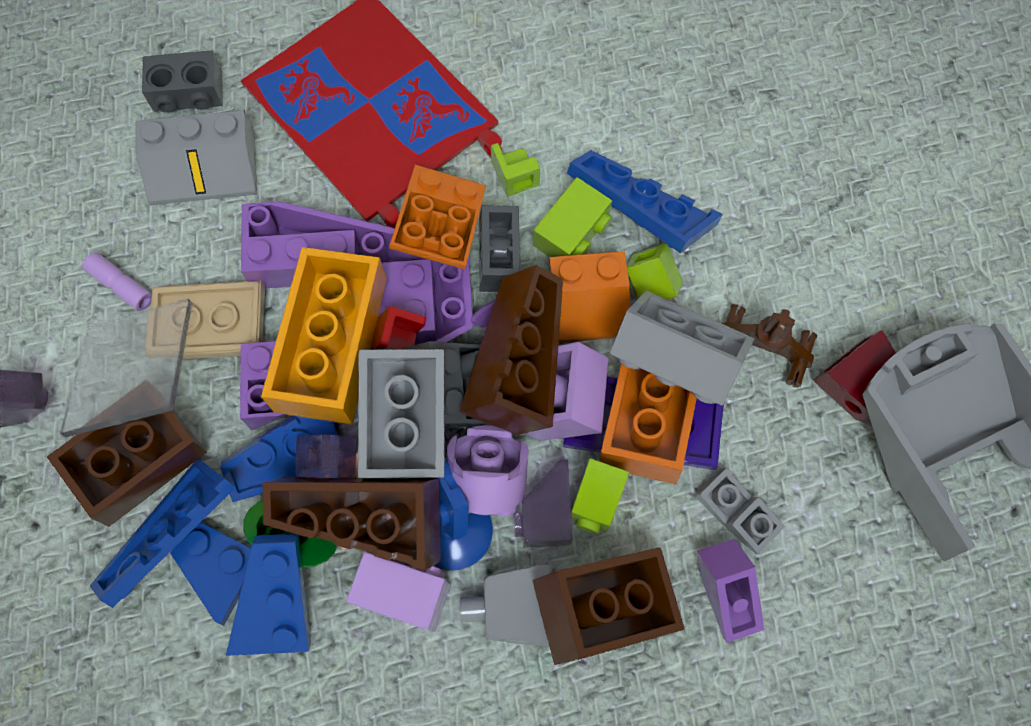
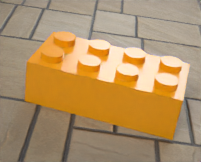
(322, 329)

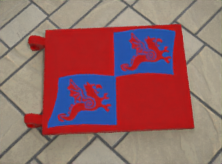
(370, 106)

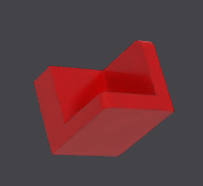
(396, 329)

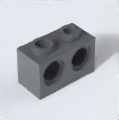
(182, 81)

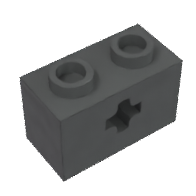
(498, 245)

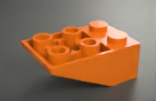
(438, 217)

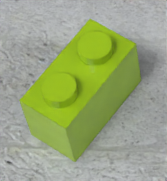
(573, 221)

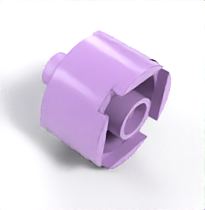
(489, 469)

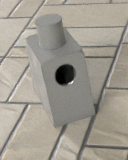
(509, 607)

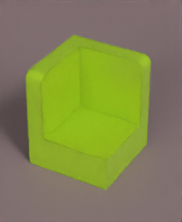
(515, 170)
(655, 272)

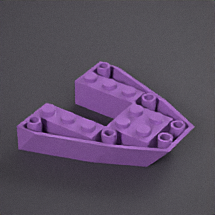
(270, 252)

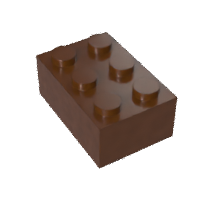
(125, 463)
(607, 605)

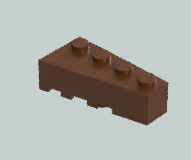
(518, 355)
(369, 514)

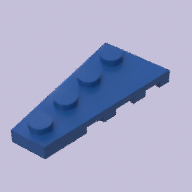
(663, 215)

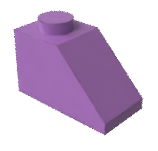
(731, 589)

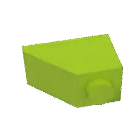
(598, 497)

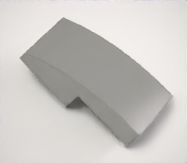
(739, 512)

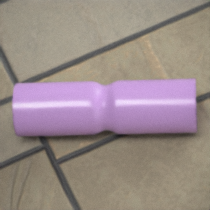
(114, 279)

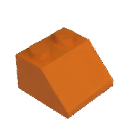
(592, 295)

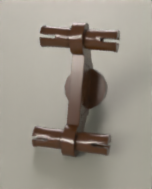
(775, 336)

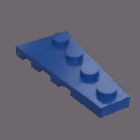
(169, 523)

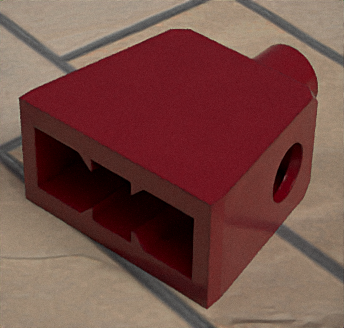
(852, 372)

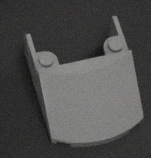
(942, 404)

